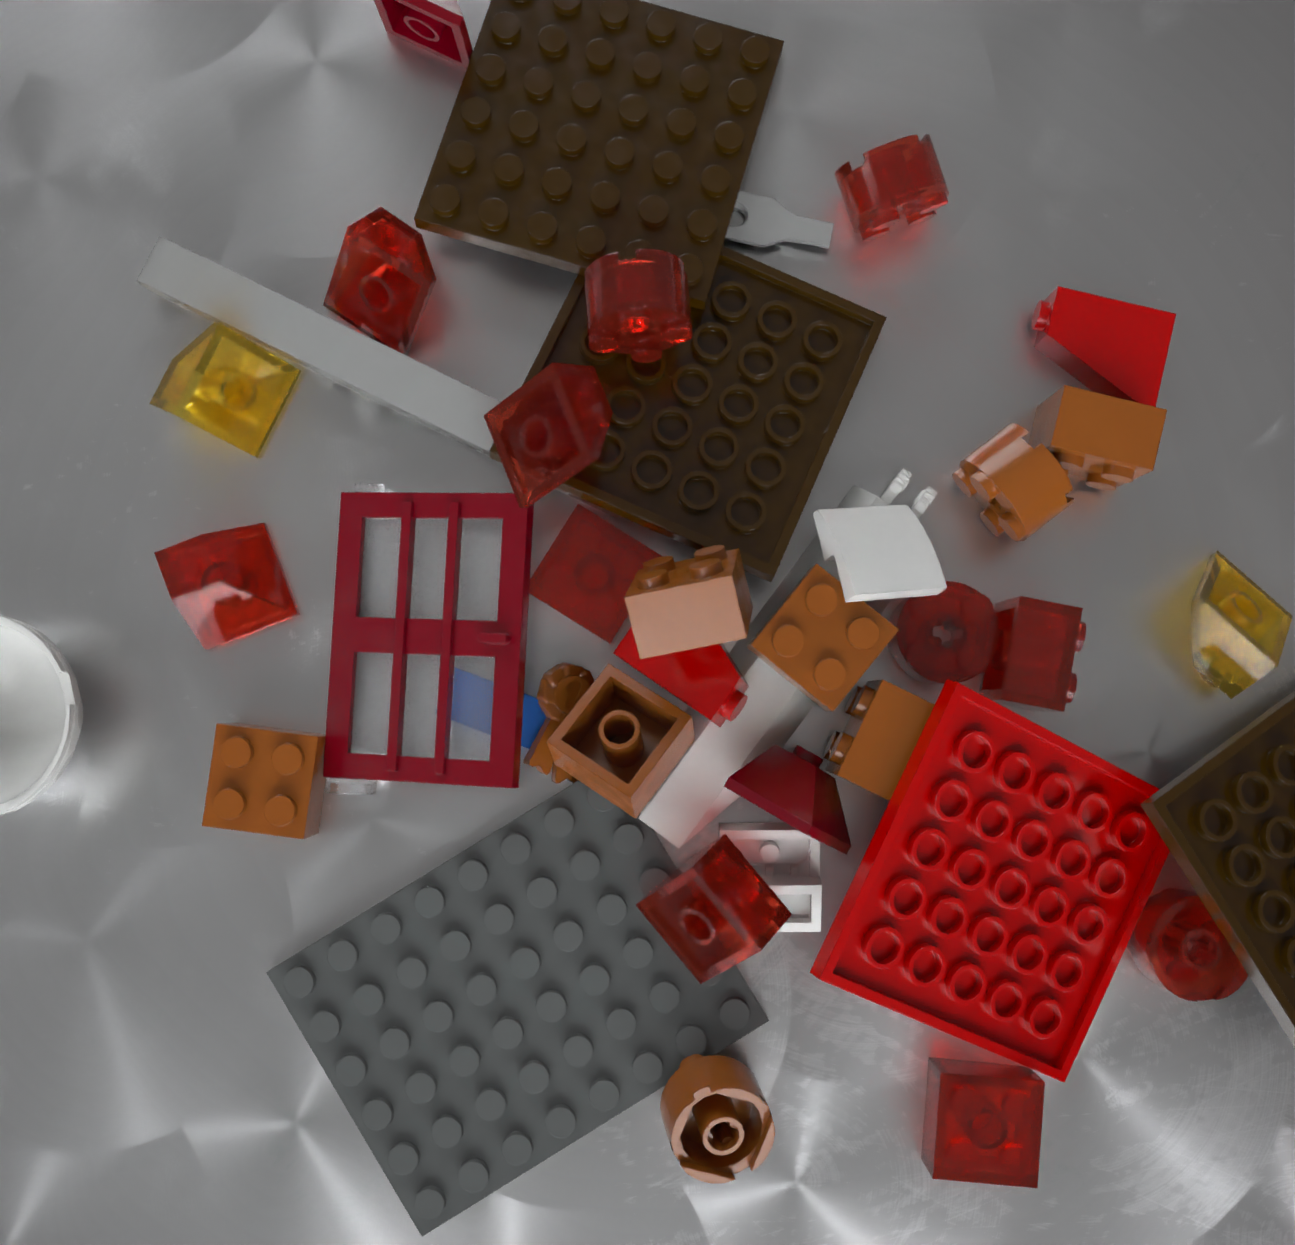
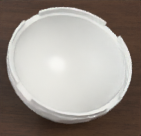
(37, 714)

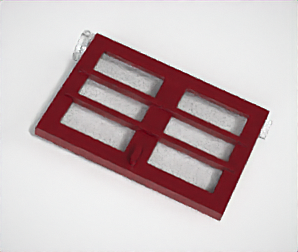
(428, 640)

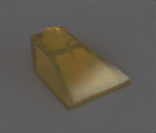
(227, 388)
(1235, 628)

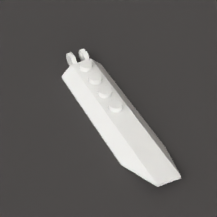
(773, 711)

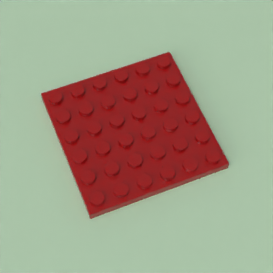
(998, 885)

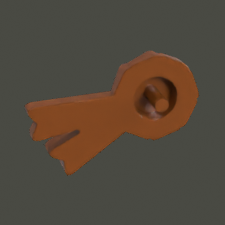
(557, 696)

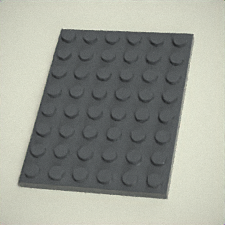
(507, 1003)

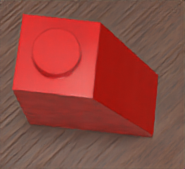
(1105, 342)
(698, 677)

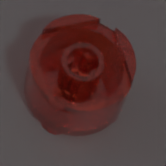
(891, 185)
(637, 304)
(972, 639)
(1162, 953)

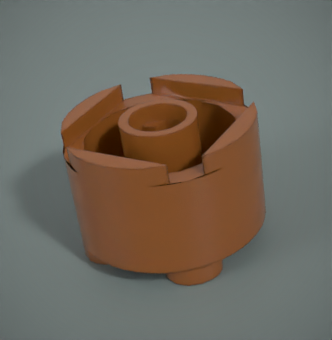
(1014, 483)
(716, 1118)

